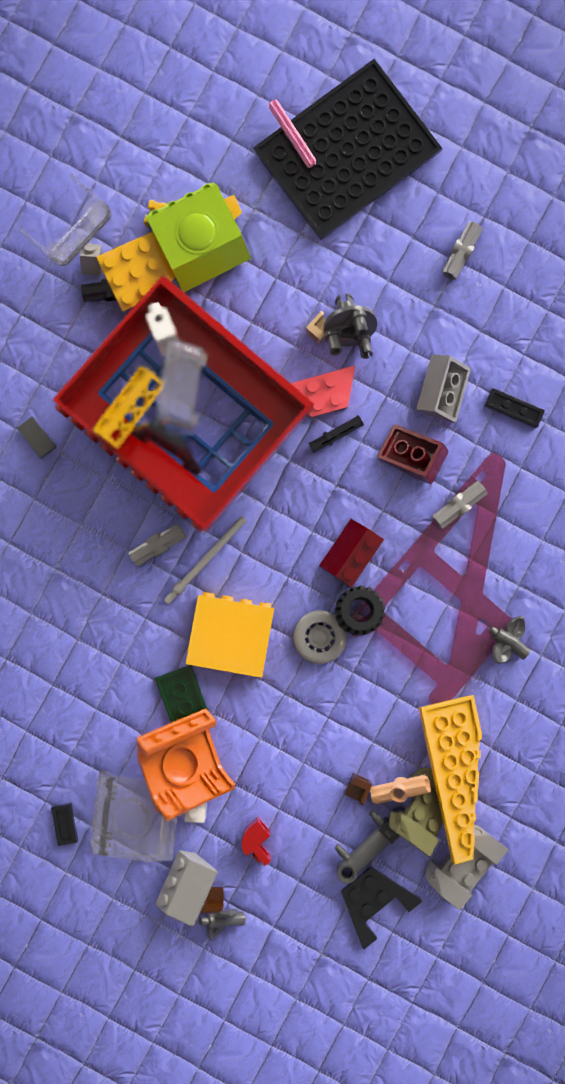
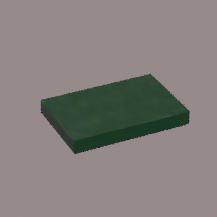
(180, 693)

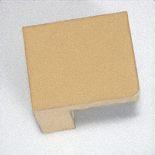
(315, 328)

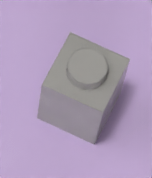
(88, 259)

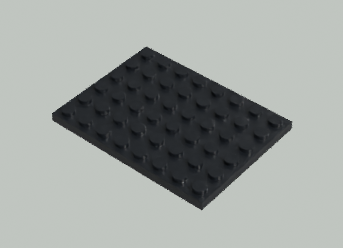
(362, 147)

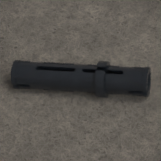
(335, 434)

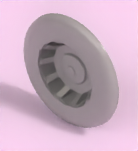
(319, 637)

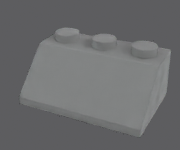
(443, 388)
(186, 887)

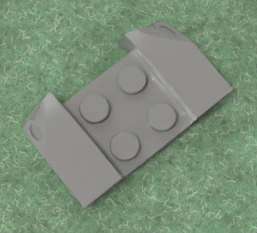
(457, 880)

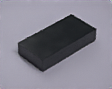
(64, 824)

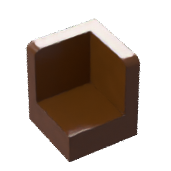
(358, 788)
(214, 902)

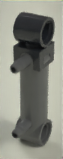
(368, 848)

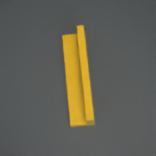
(125, 404)

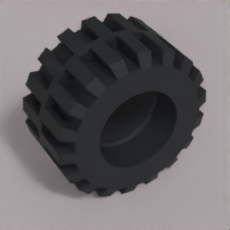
(375, 605)

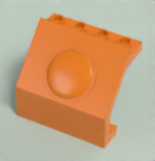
(182, 765)

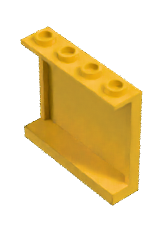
(230, 635)

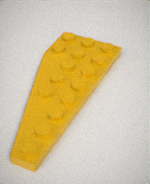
(140, 264)
(452, 744)

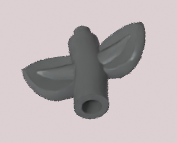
(509, 641)
(218, 921)

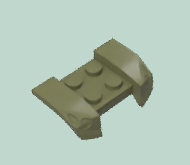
(421, 818)

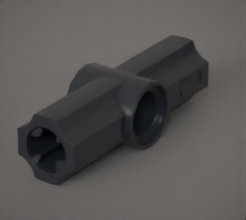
(97, 291)

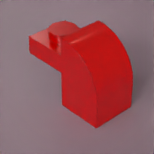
(252, 838)

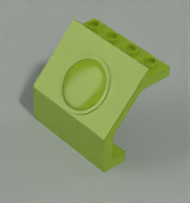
(198, 236)

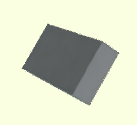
(36, 437)

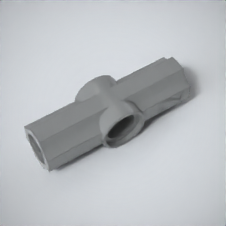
(462, 250)
(459, 504)
(157, 544)

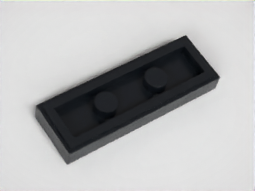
(514, 408)

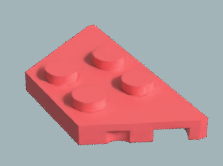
(328, 391)

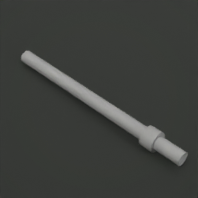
(180, 586)

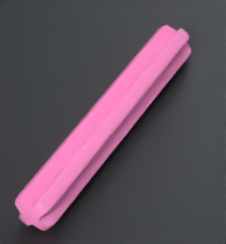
(292, 133)

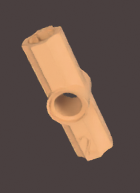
(390, 791)

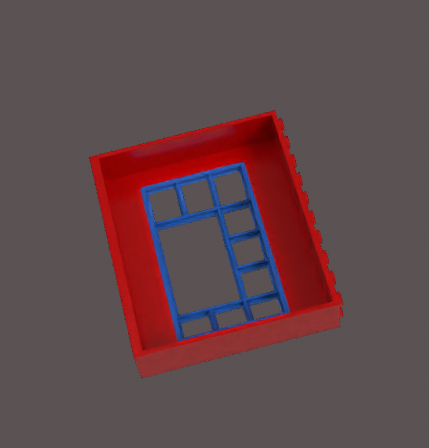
(228, 365)

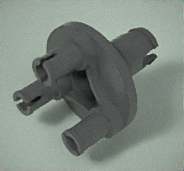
(350, 327)

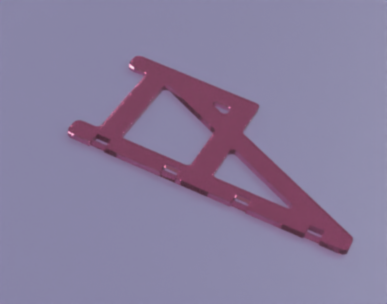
(468, 648)

